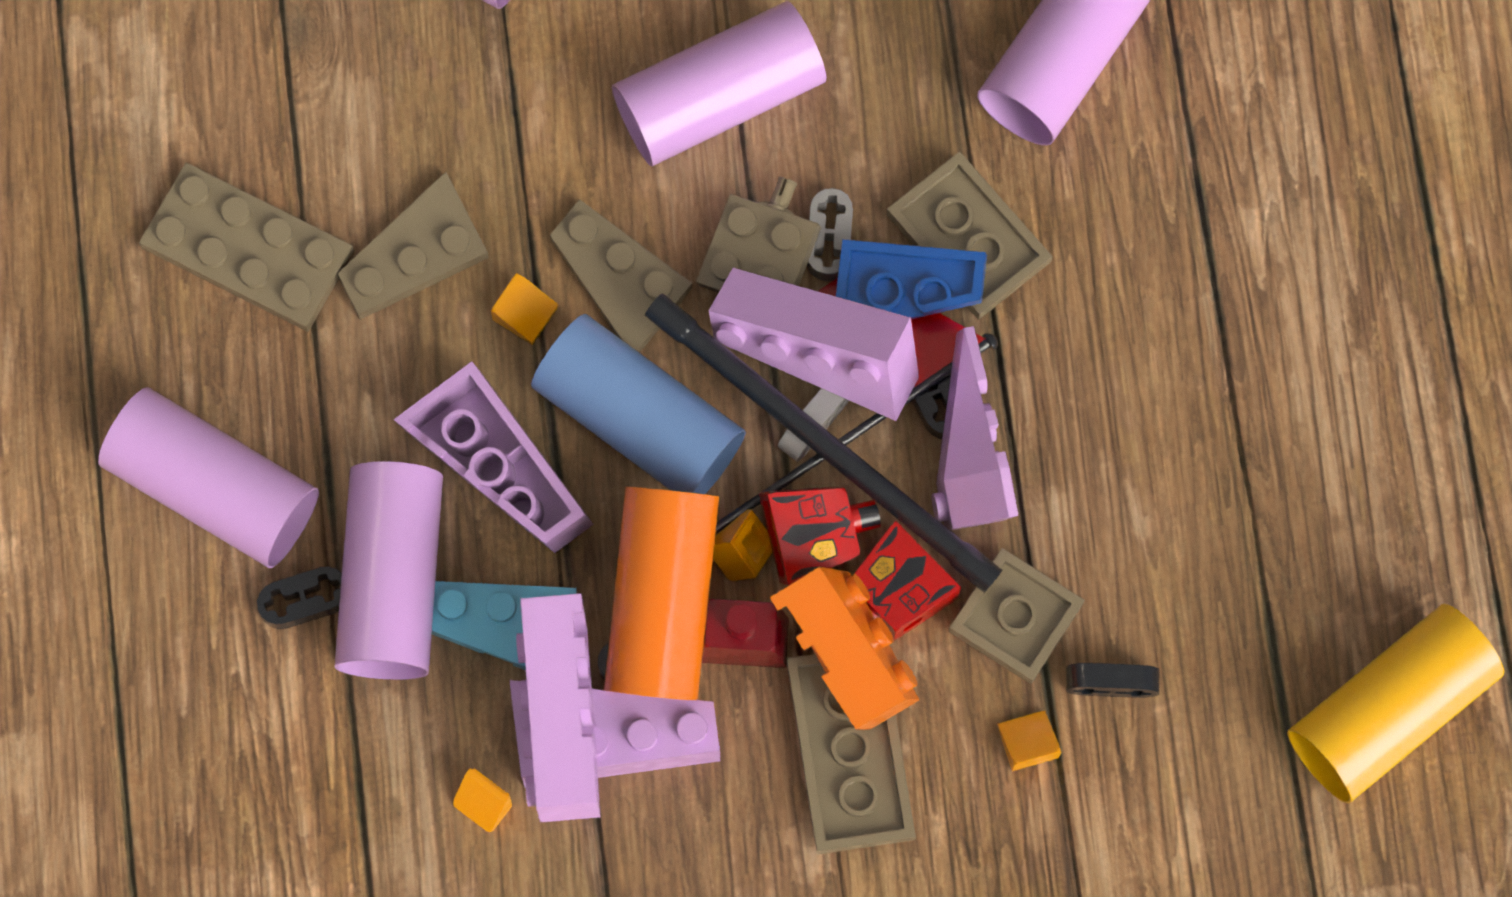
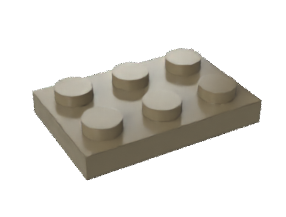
(965, 213)

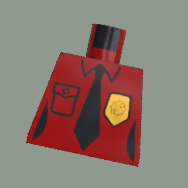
(814, 528)
(905, 582)

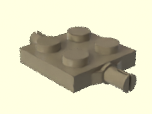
(760, 240)

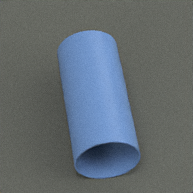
(637, 407)

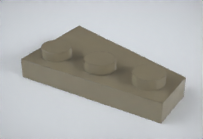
(616, 272)

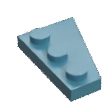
(485, 615)

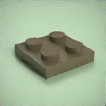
(1017, 617)

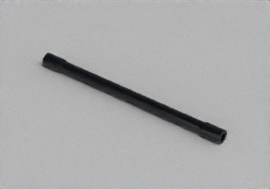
(960, 554)

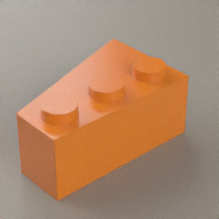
(849, 645)

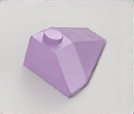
(972, 476)

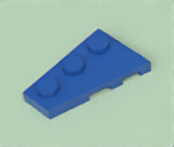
(910, 278)

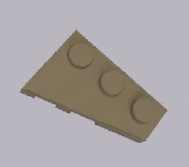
(414, 251)

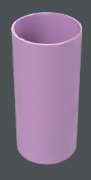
(1055, 64)
(719, 83)
(208, 477)
(389, 570)

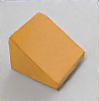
(523, 309)
(742, 547)
(1029, 740)
(482, 800)

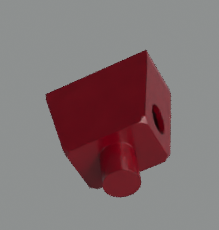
(745, 634)

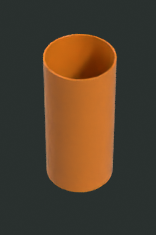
(661, 593)

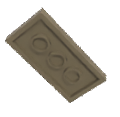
(246, 246)
(850, 773)

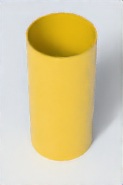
(1396, 703)

